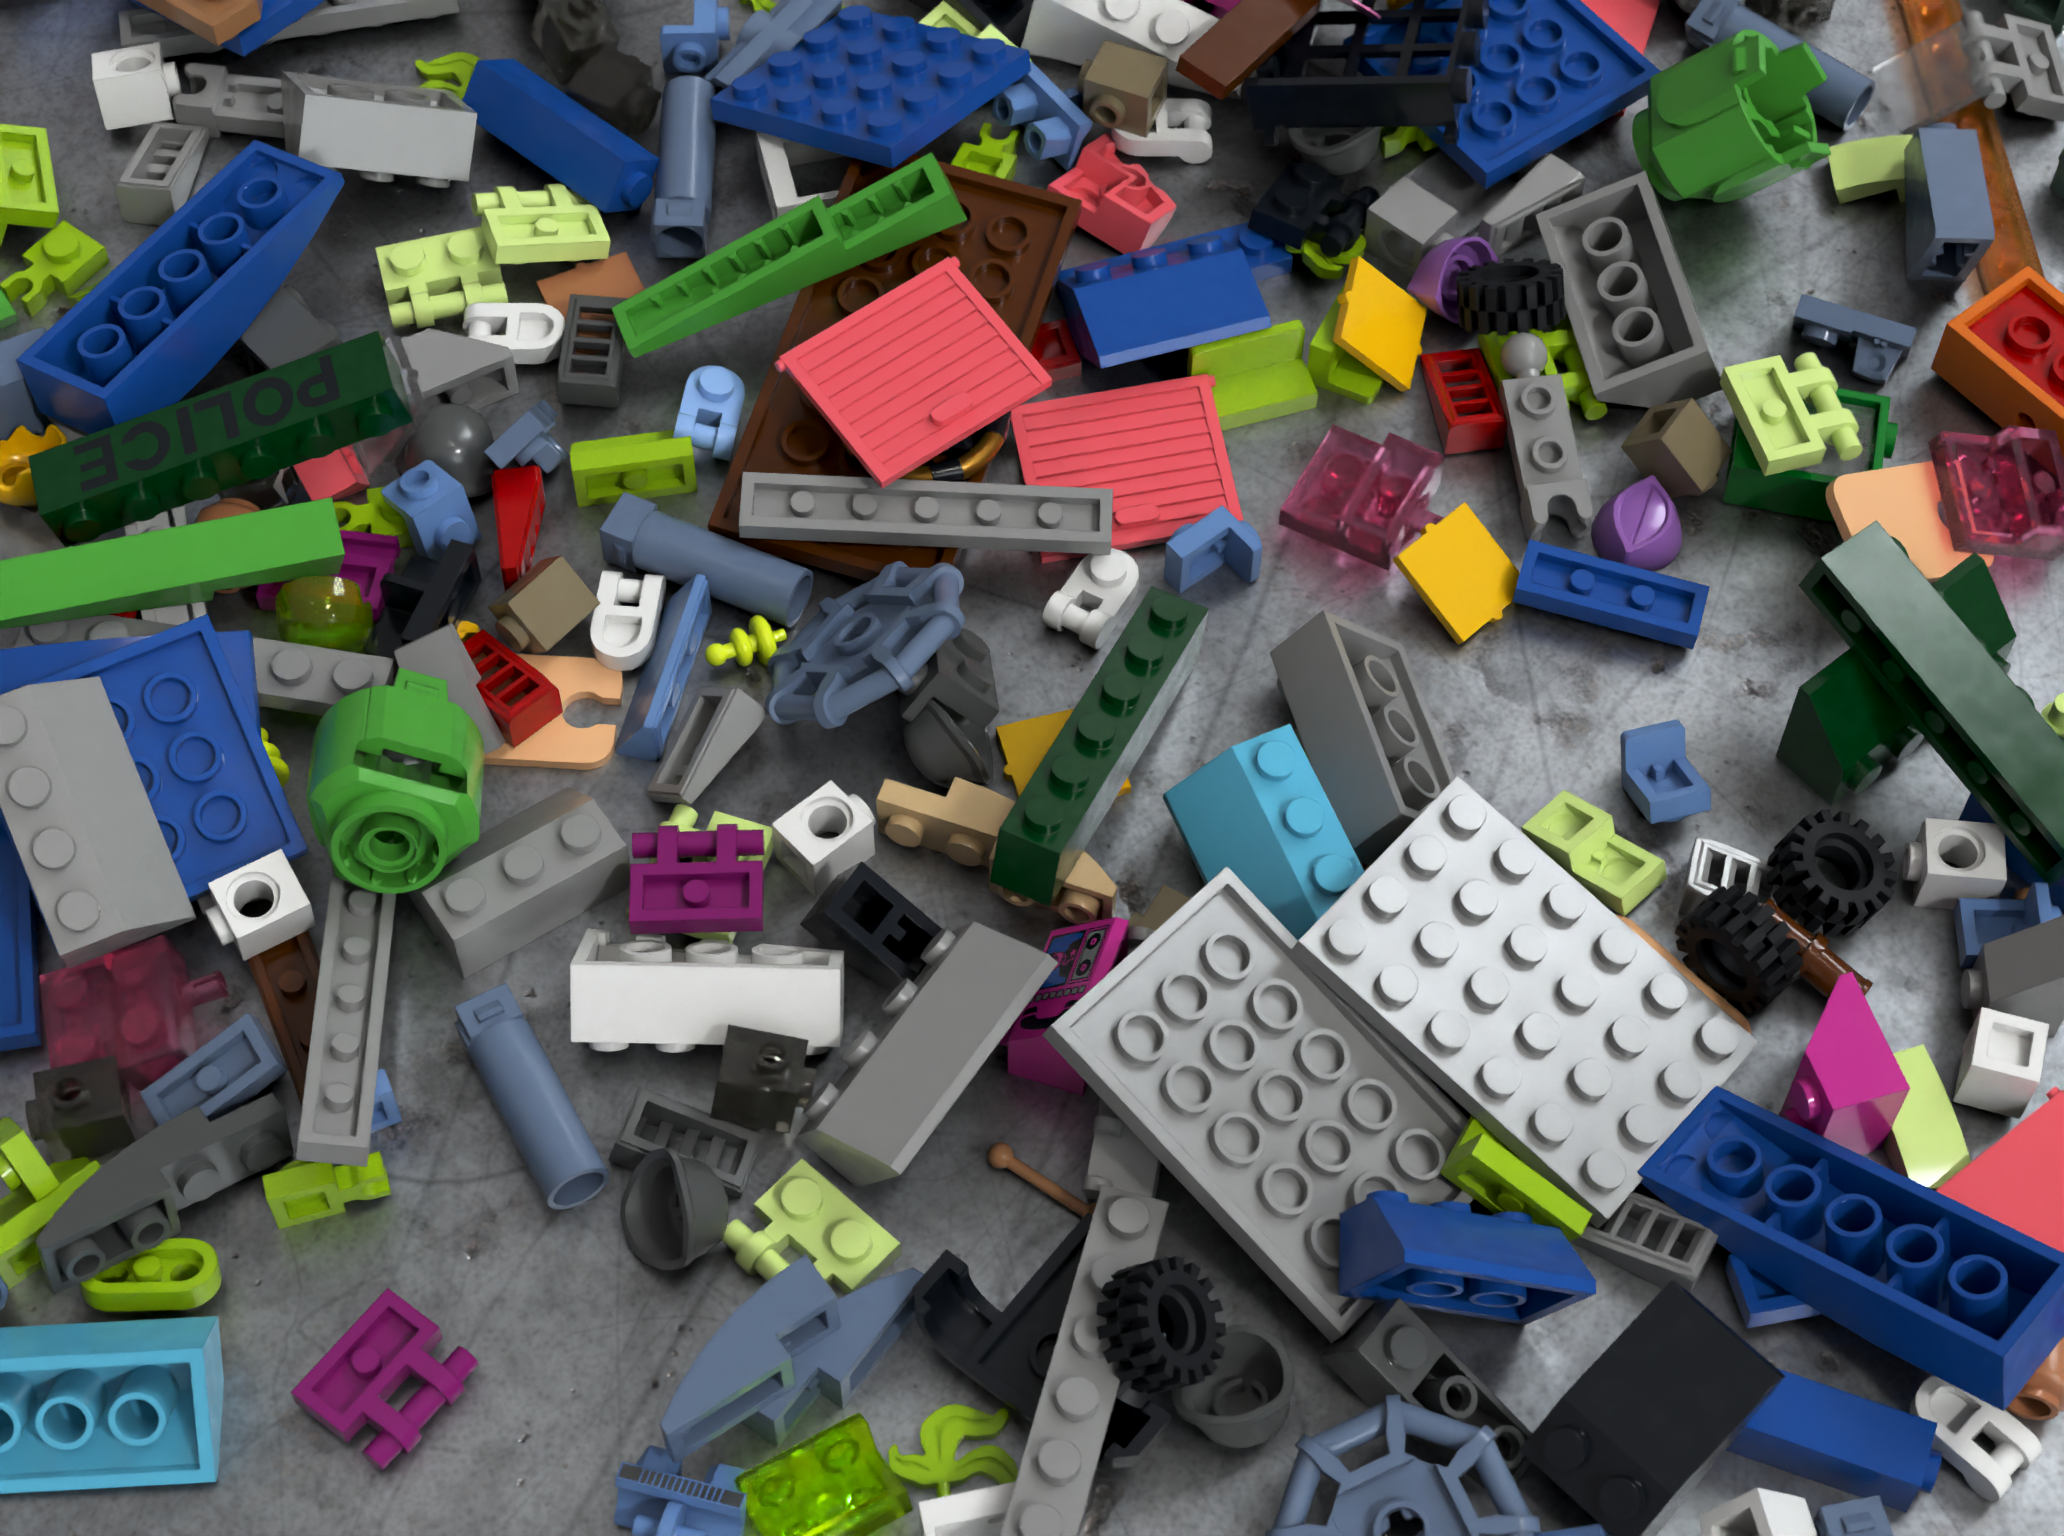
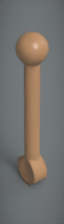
(1001, 1156)

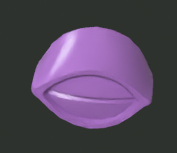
(1436, 274)
(1638, 527)

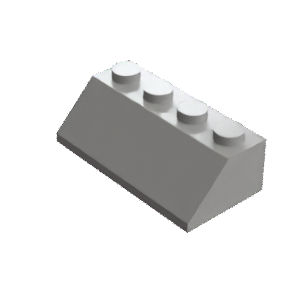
(1629, 297)
(1362, 728)
(84, 821)
(922, 1052)

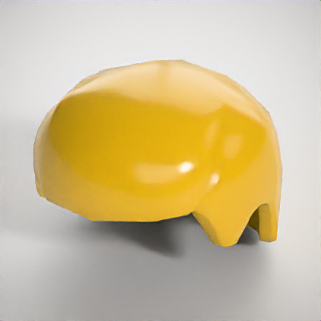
(15, 470)

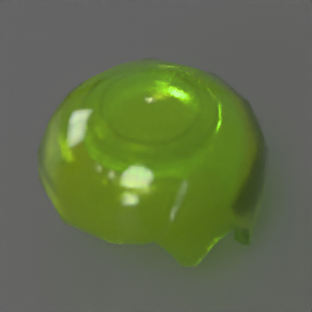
(324, 613)

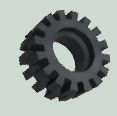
(1510, 296)
(1851, 853)
(1739, 948)
(1134, 1330)

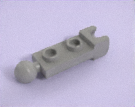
(230, 102)
(1542, 440)

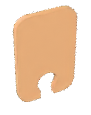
(1907, 508)
(558, 742)

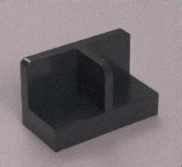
(425, 598)

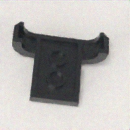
(1014, 1347)

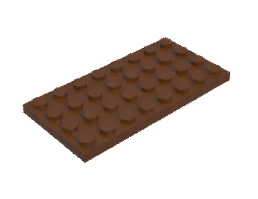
(1006, 251)

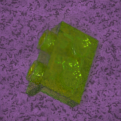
(825, 1486)

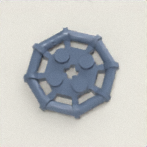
(865, 644)
(1401, 1480)

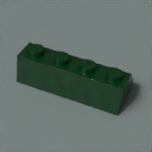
(1851, 726)

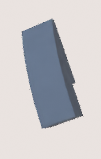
(750, 1358)
(843, 1360)

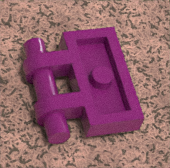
(697, 894)
(370, 1365)

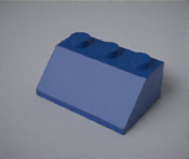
(1162, 302)
(1458, 1260)

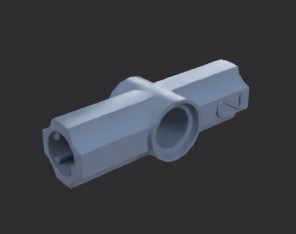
(771, 33)

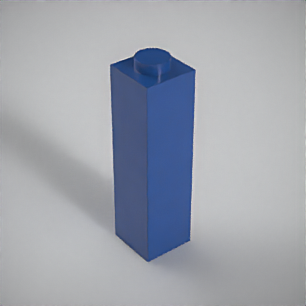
(560, 135)
(1842, 1442)

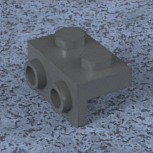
(958, 677)

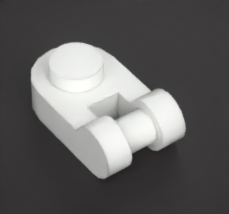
(1188, 141)
(531, 329)
(1102, 584)
(626, 634)
(1959, 1422)

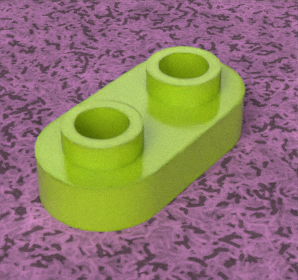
(167, 1277)

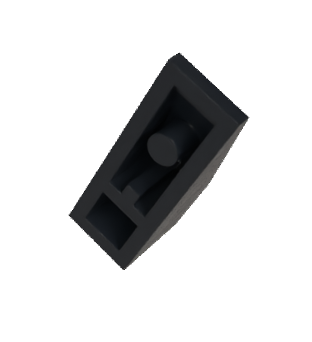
(872, 926)

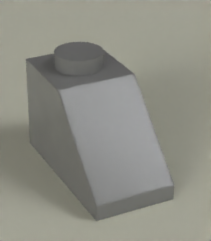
(460, 369)
(2020, 975)

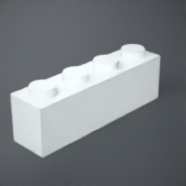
(1077, 28)
(691, 994)

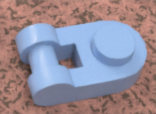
(711, 410)

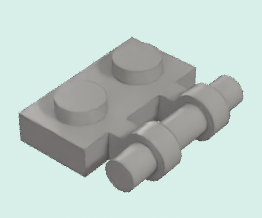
(2028, 64)

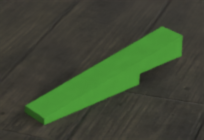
(791, 254)
(171, 565)

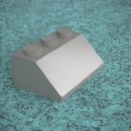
(378, 128)
(524, 880)

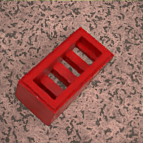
(1464, 432)
(518, 514)
(530, 712)

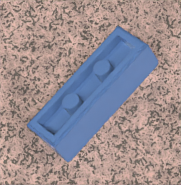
(666, 672)

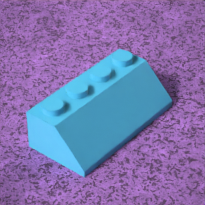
(1270, 825)
(110, 1404)

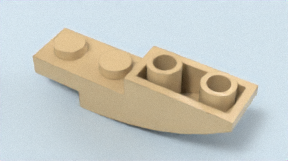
(967, 830)

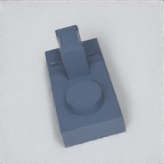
(1876, 339)
(529, 440)
(218, 1074)

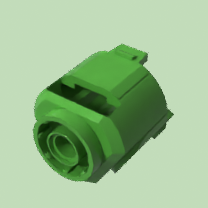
(1730, 120)
(387, 820)

